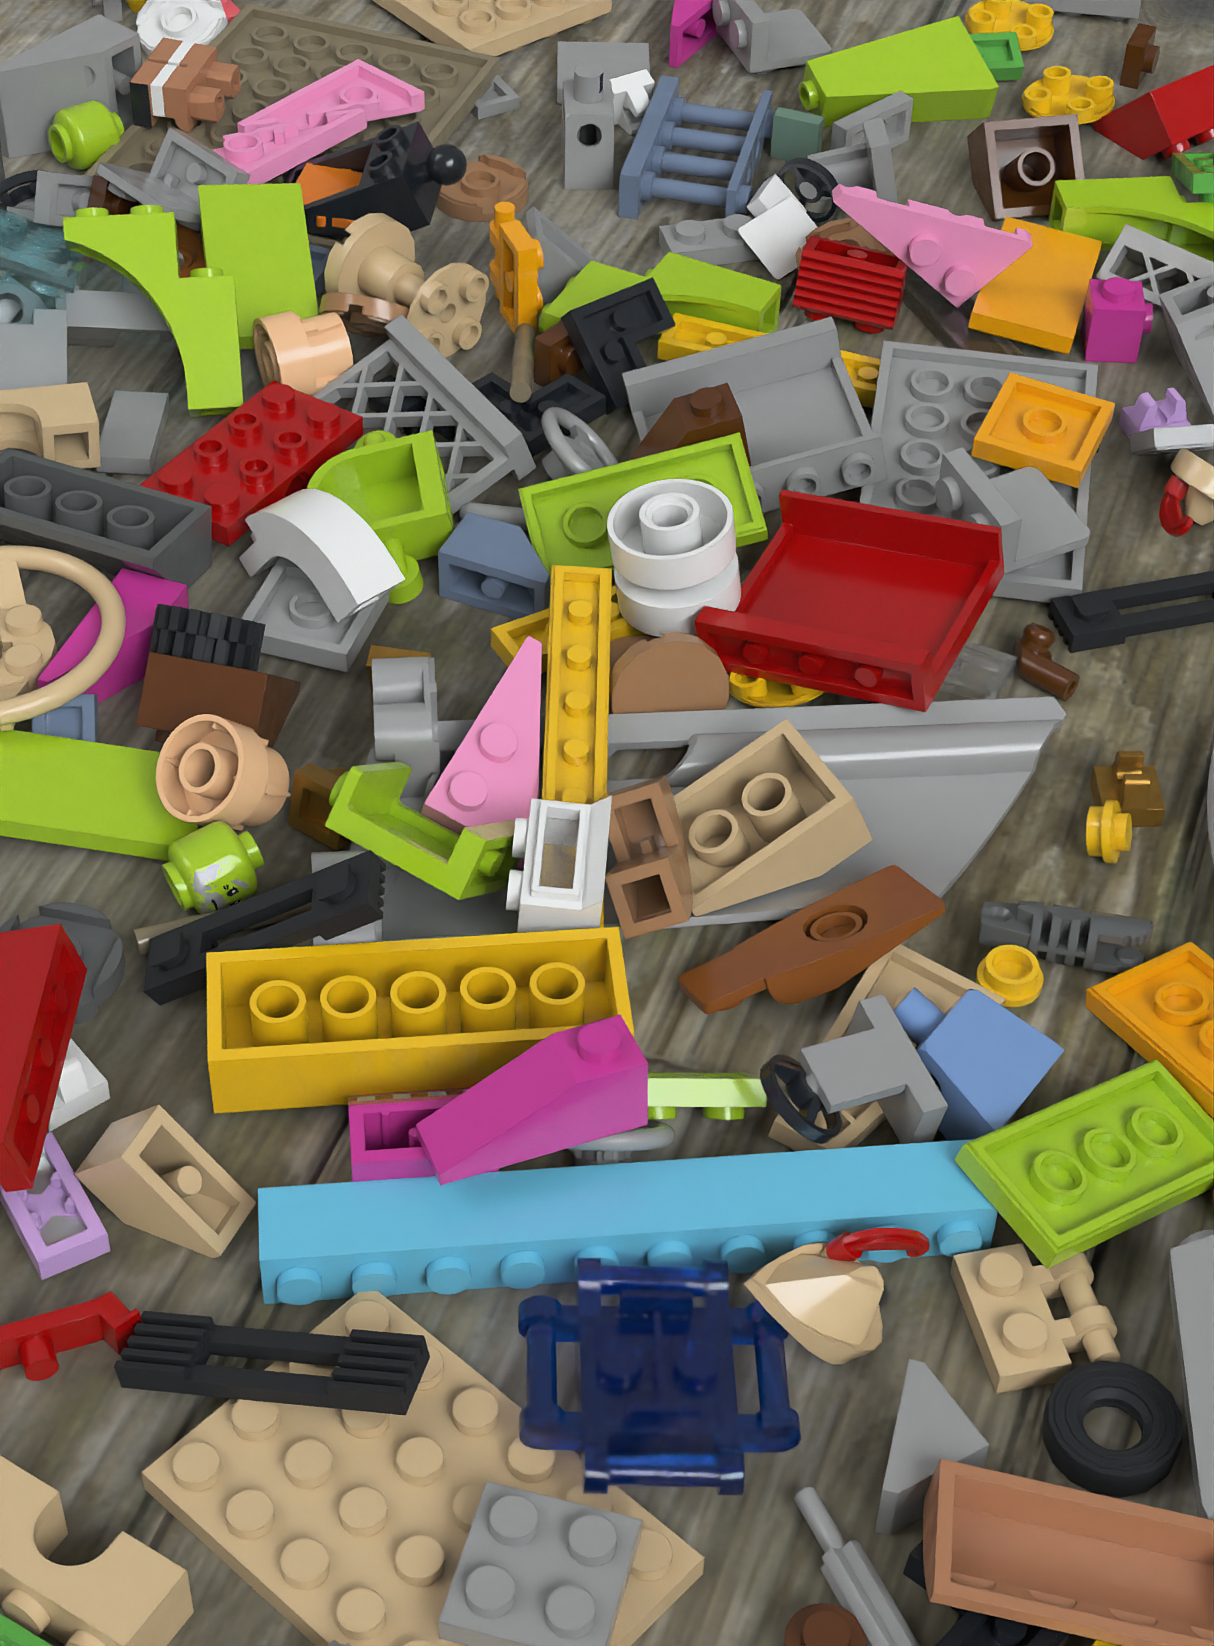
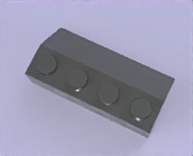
(103, 519)

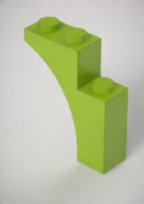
(1150, 204)
(687, 289)
(195, 308)

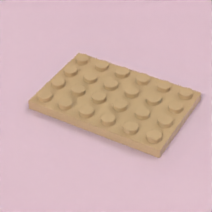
(365, 1514)

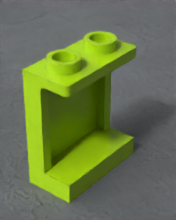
(372, 816)

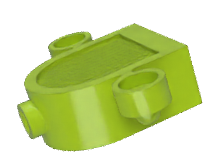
(399, 493)

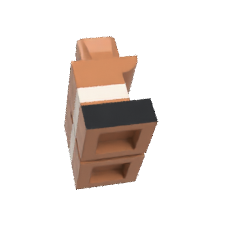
(183, 84)

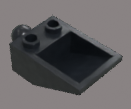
(398, 179)

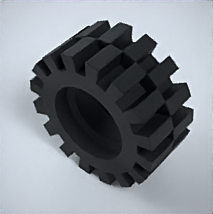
(206, 637)

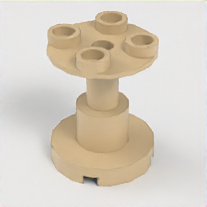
(381, 265)

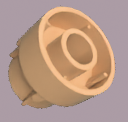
(301, 351)
(220, 773)

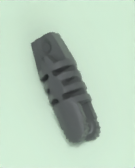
(1066, 934)

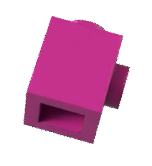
(1114, 320)

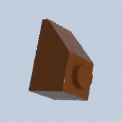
(695, 419)

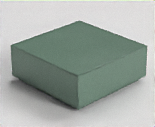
(795, 134)

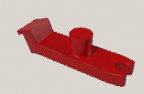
(41, 1337)

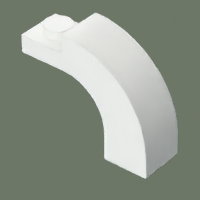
(328, 545)

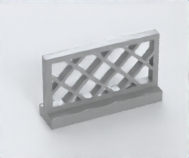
(445, 389)

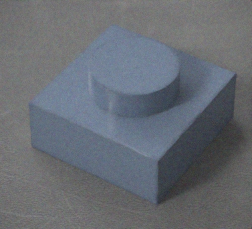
(72, 720)

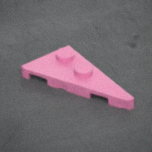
(344, 89)
(281, 146)
(944, 249)
(499, 758)

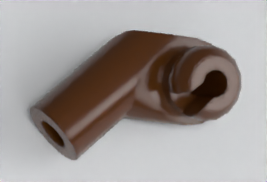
(1036, 662)

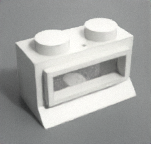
(562, 865)

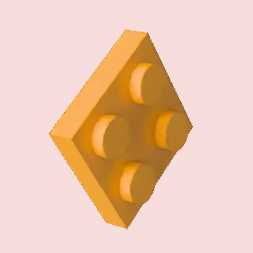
(1043, 429)

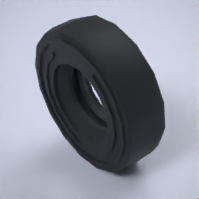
(1104, 1469)

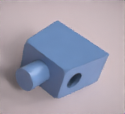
(978, 1059)

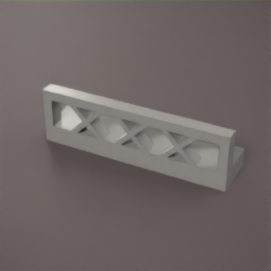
(1159, 258)

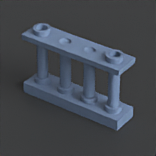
(659, 133)

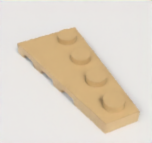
(894, 977)

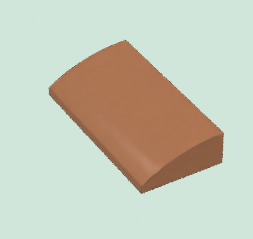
(1067, 1559)

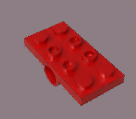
(258, 456)

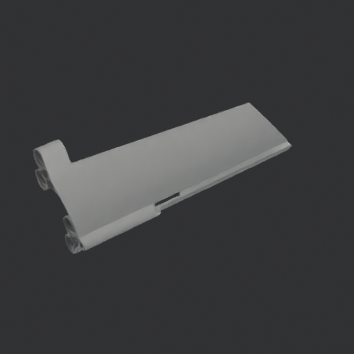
(921, 780)

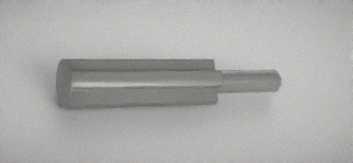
(854, 1577)

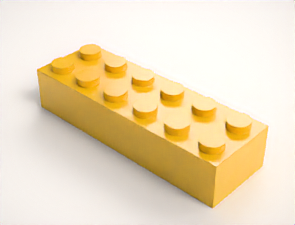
(398, 1013)

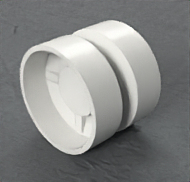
(673, 554)

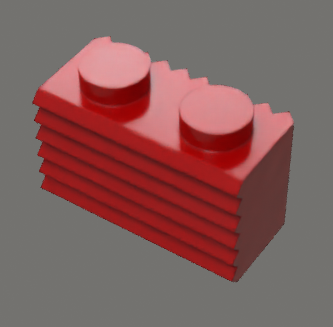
(850, 284)

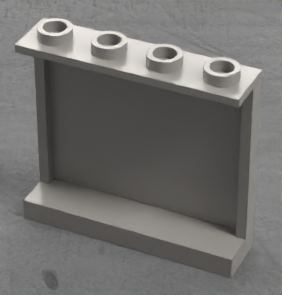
(794, 404)

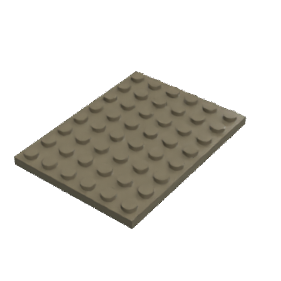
(289, 51)

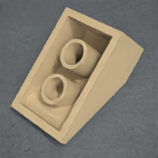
(766, 821)

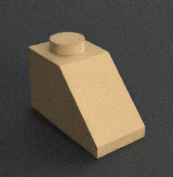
(165, 1183)

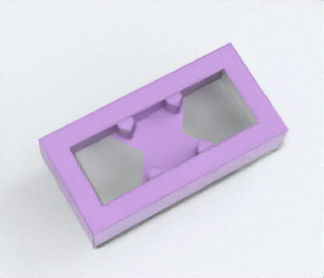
(55, 1216)

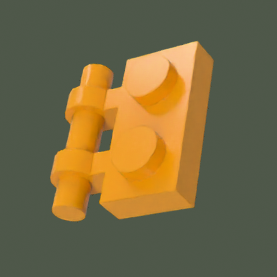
(515, 268)

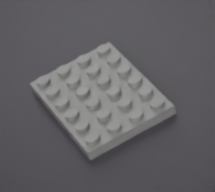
(935, 404)

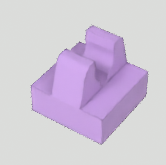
(1154, 414)

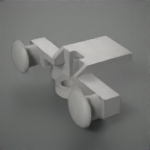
(36, 346)

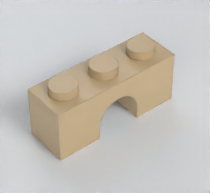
(52, 423)
(115, 1600)

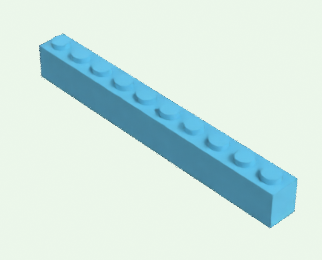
(667, 1213)

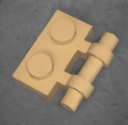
(1014, 1323)

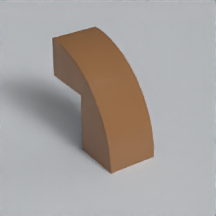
(652, 868)

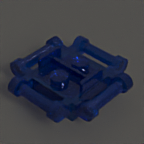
(655, 1378)

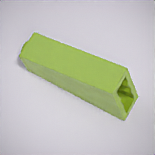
(928, 63)

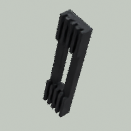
(1094, 621)
(341, 899)
(374, 1375)

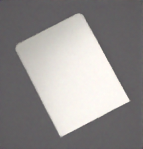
(777, 235)

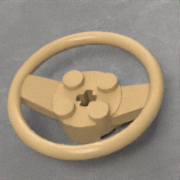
(29, 643)

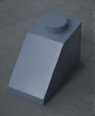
(493, 568)

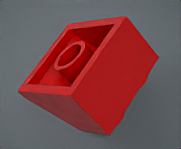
(1164, 117)

